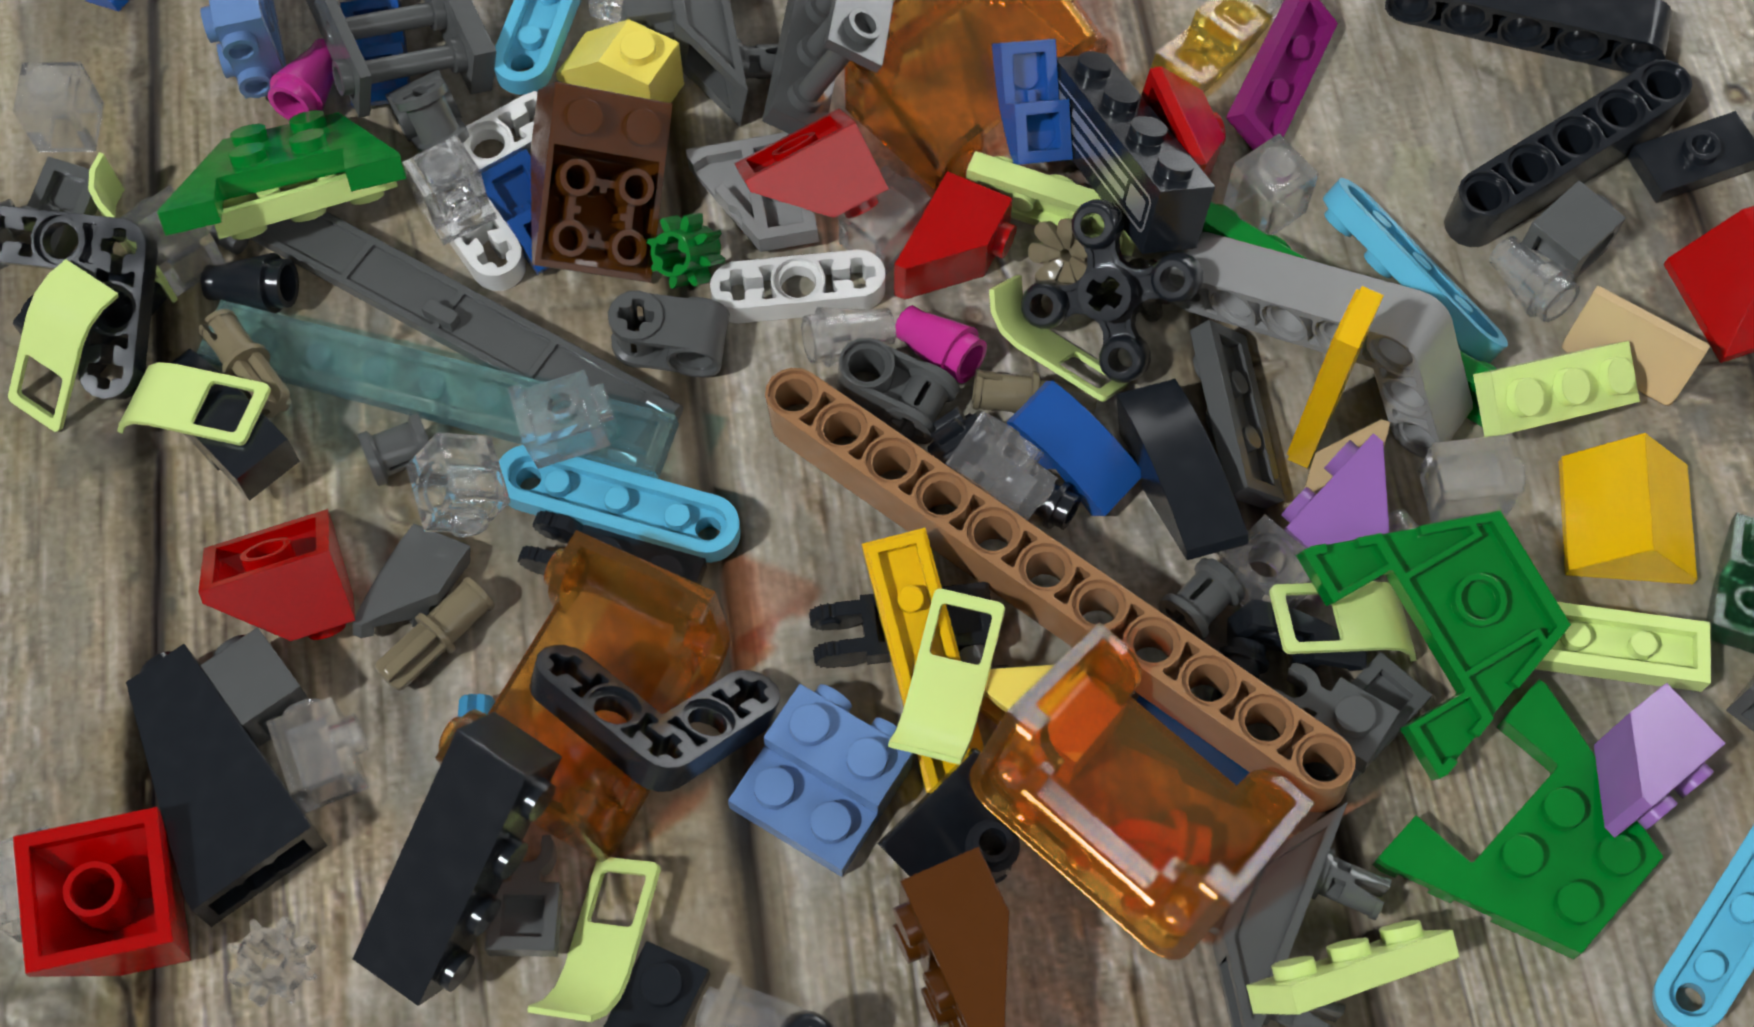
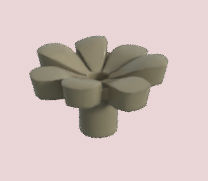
(1058, 251)

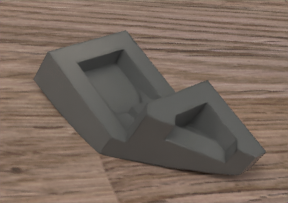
(63, 189)
(412, 580)

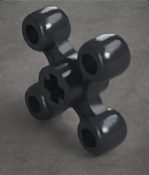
(1087, 295)

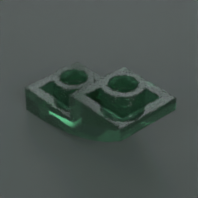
(1733, 588)

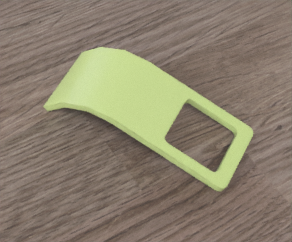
(106, 193)
(55, 334)
(1042, 344)
(174, 394)
(1365, 619)
(944, 691)
(600, 953)

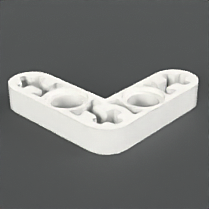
(502, 239)

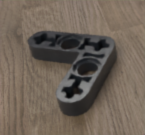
(97, 259)
(652, 746)

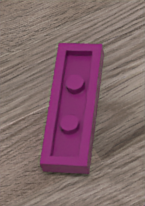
(1282, 71)

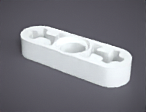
(815, 267)

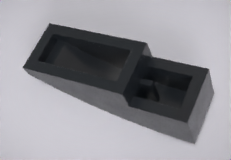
(248, 466)
(1180, 469)

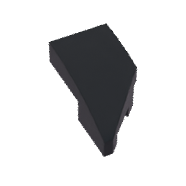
(1258, 623)

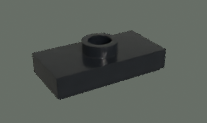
(1694, 156)

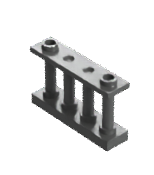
(814, 49)
(465, 51)

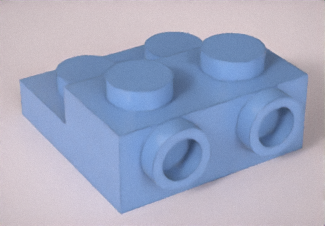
(248, 42)
(822, 777)

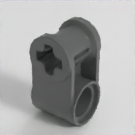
(427, 111)
(672, 333)
(902, 389)

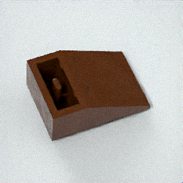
(597, 180)
(959, 933)

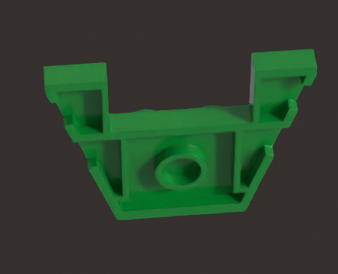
(276, 157)
(1473, 605)
(1554, 864)

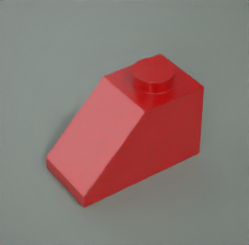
(954, 238)

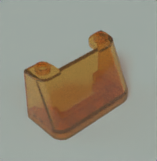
(939, 78)
(647, 631)
(1128, 801)

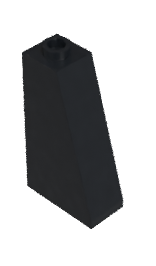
(216, 790)

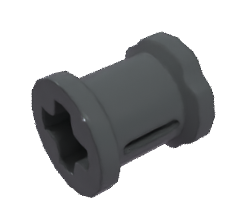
(393, 448)
(1203, 597)

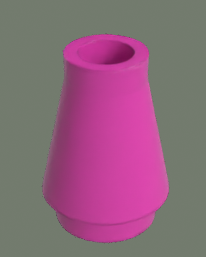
(303, 82)
(942, 342)

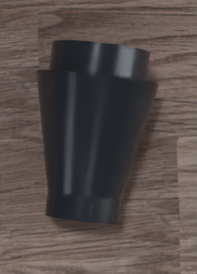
(254, 282)

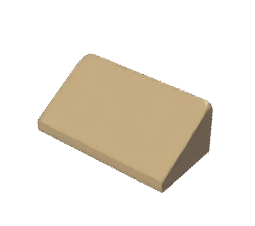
(1660, 351)

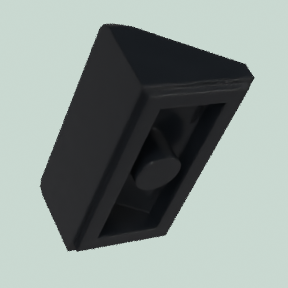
(938, 822)

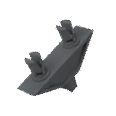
(707, 47)
(1270, 910)

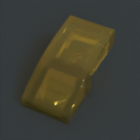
(1214, 41)

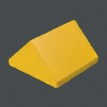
(1627, 513)

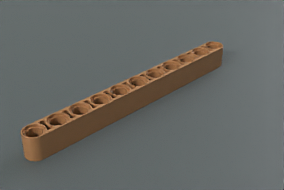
(1061, 606)

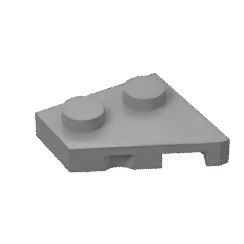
(762, 219)

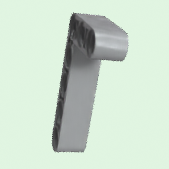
(1303, 302)

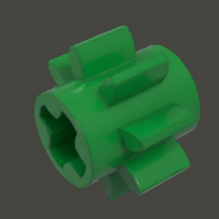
(686, 250)

